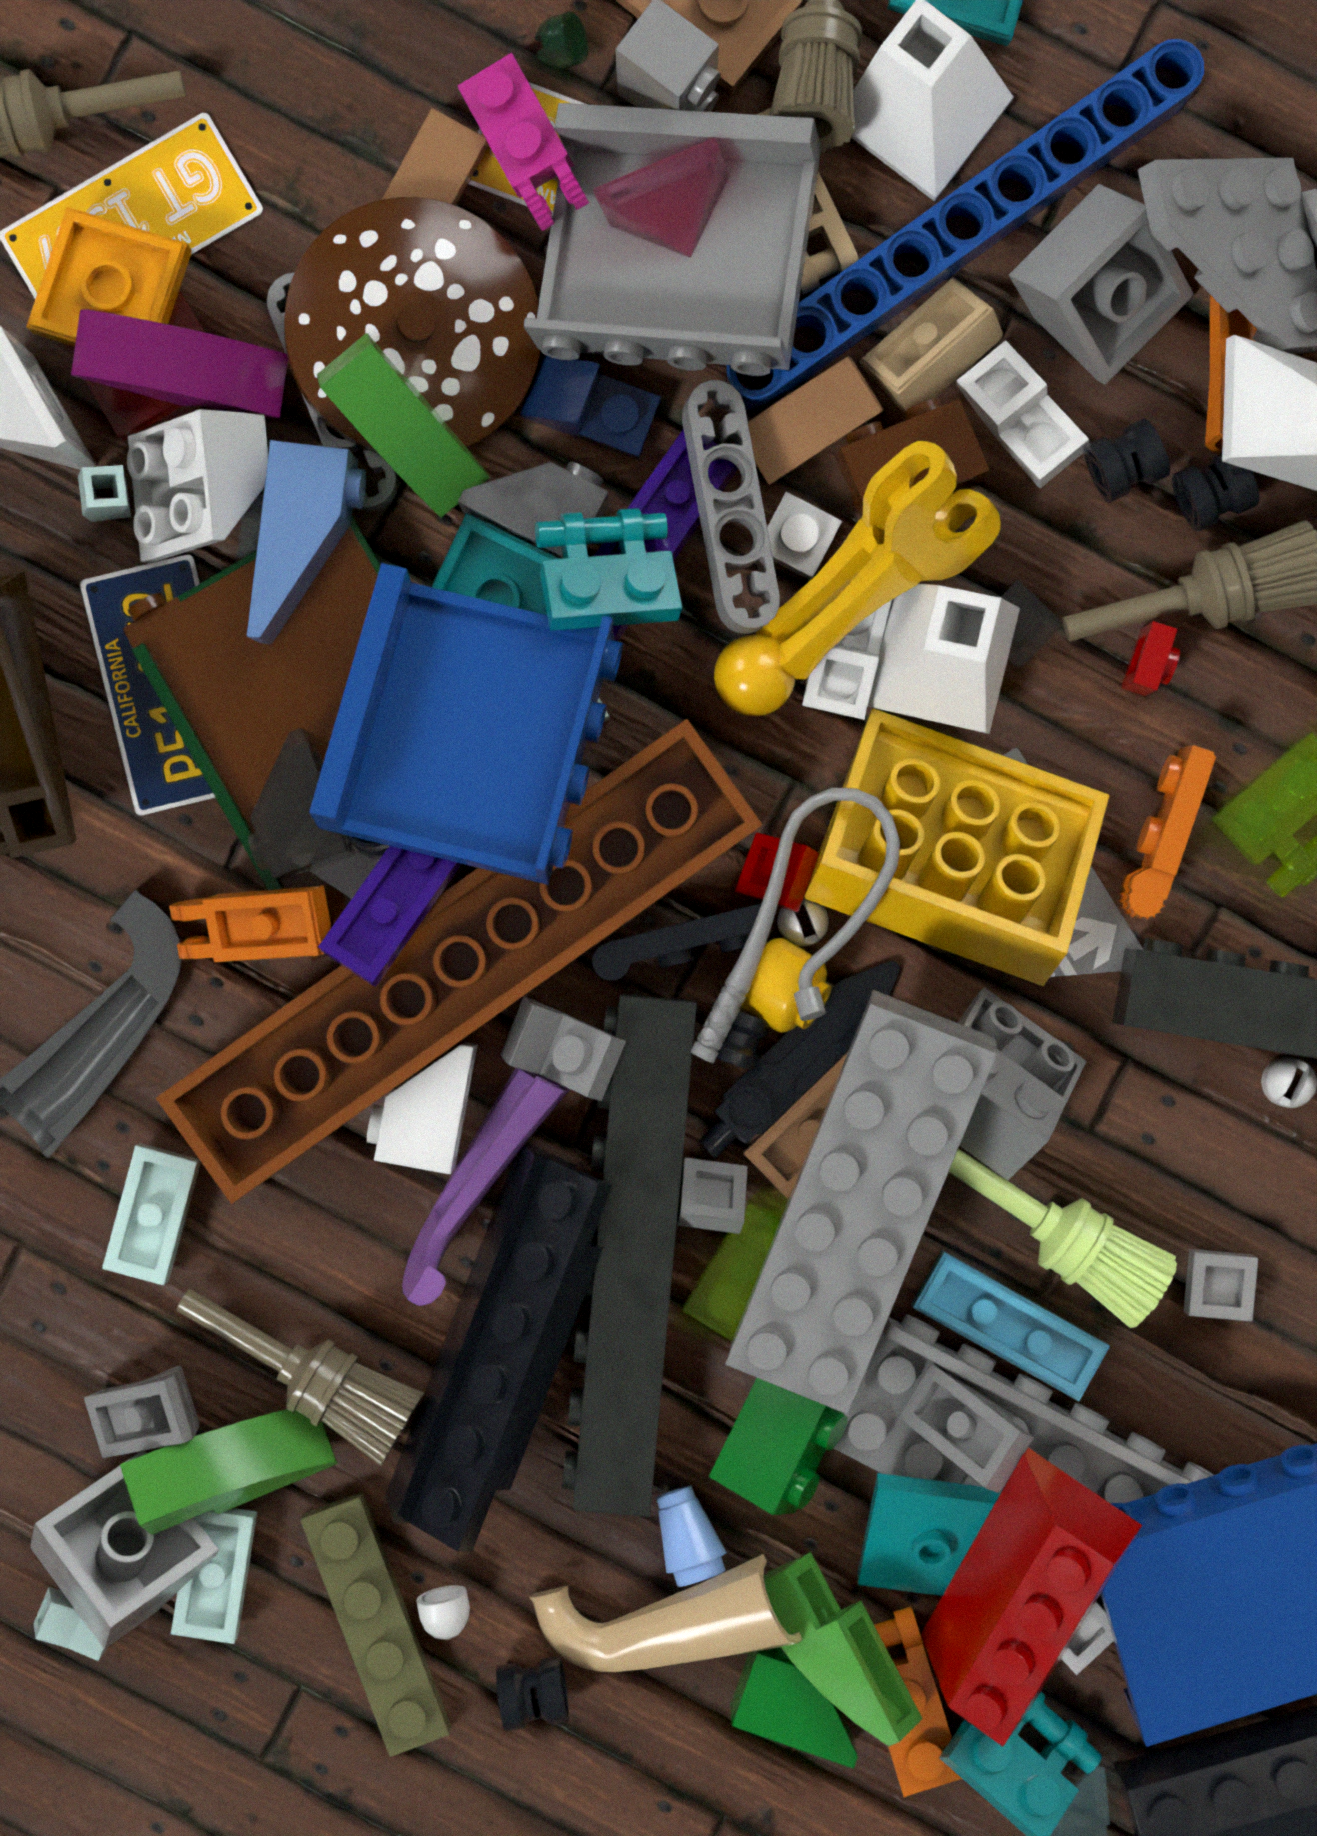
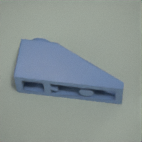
(302, 521)

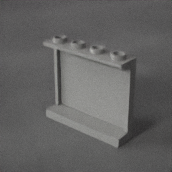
(644, 301)

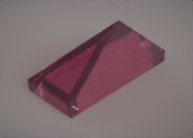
(668, 198)

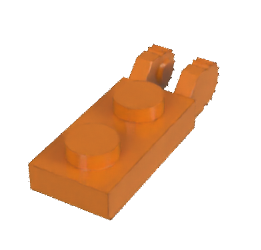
(1166, 836)
(256, 924)

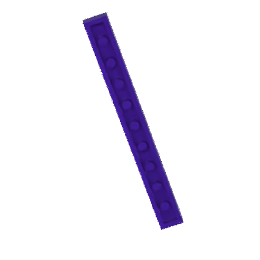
(409, 883)

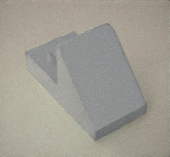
(562, 1049)
(143, 1414)
(966, 1427)

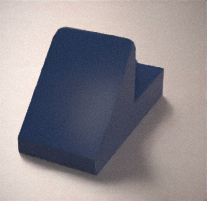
(591, 406)

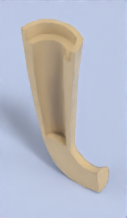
(697, 1624)

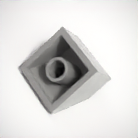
(1102, 282)
(111, 1564)

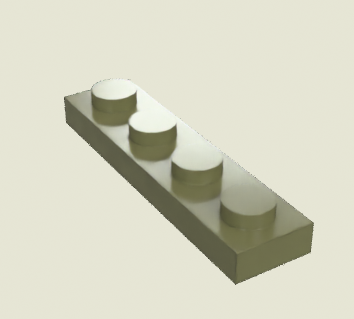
(376, 1624)

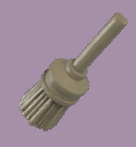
(818, 69)
(34, 112)
(1223, 585)
(320, 1381)

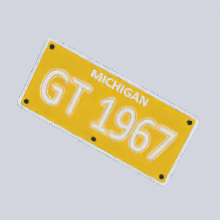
(171, 187)

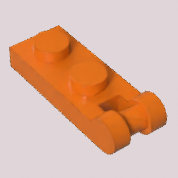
(918, 1753)

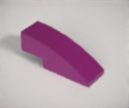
(178, 364)

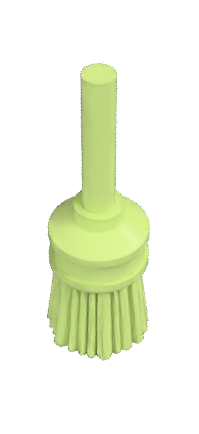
(1082, 1245)

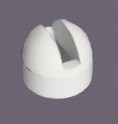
(791, 929)
(1278, 1077)
(444, 1611)

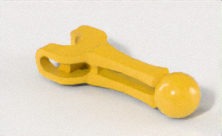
(893, 547)

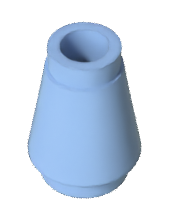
(688, 1538)

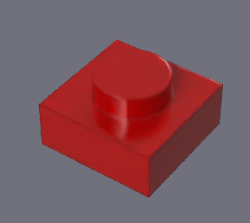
(1152, 659)
(759, 866)

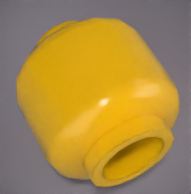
(777, 981)

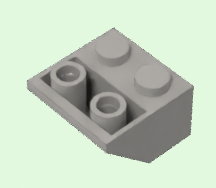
(1024, 1087)

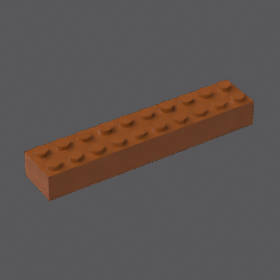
(463, 966)

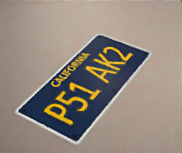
(152, 751)

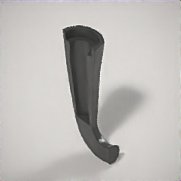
(76, 1065)

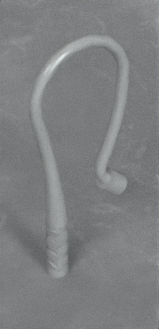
(808, 997)

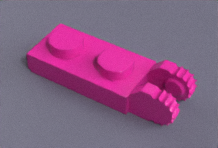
(521, 136)

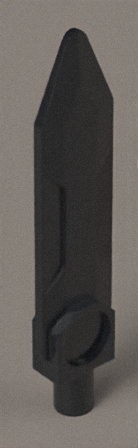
(796, 1061)

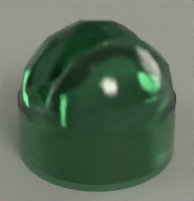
(562, 41)

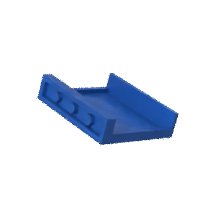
(464, 729)
(1219, 1596)

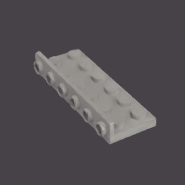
(1067, 1439)

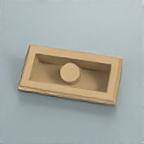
(933, 346)

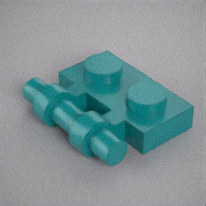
(625, 586)
(1017, 1778)

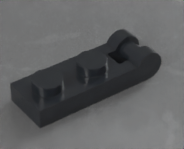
(676, 942)

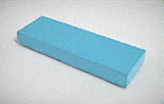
(1010, 1325)

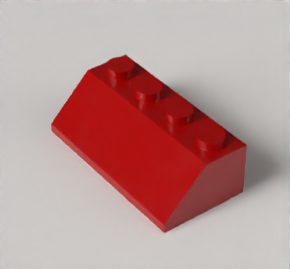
(1023, 1593)

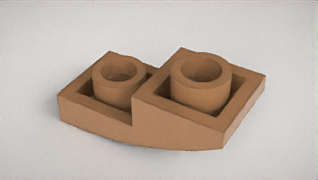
(811, 419)

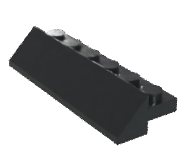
(500, 1349)

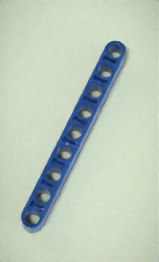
(993, 215)

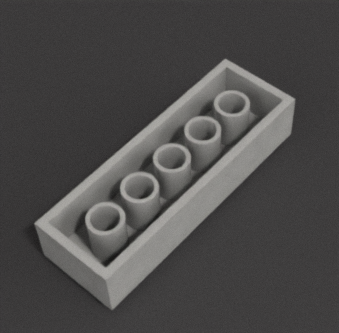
(862, 1201)

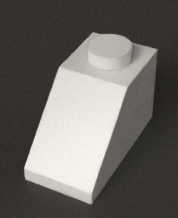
(426, 1115)

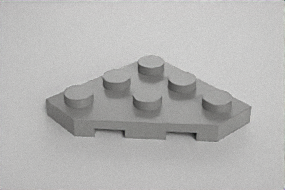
(1246, 237)

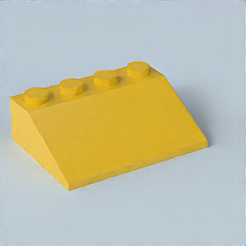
(985, 850)

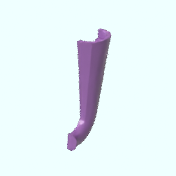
(505, 1130)

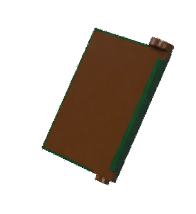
(245, 696)

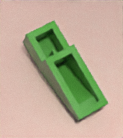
(400, 425)
(225, 1468)
(841, 1651)

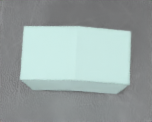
(100, 478)
(61, 1625)

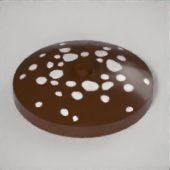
(436, 299)

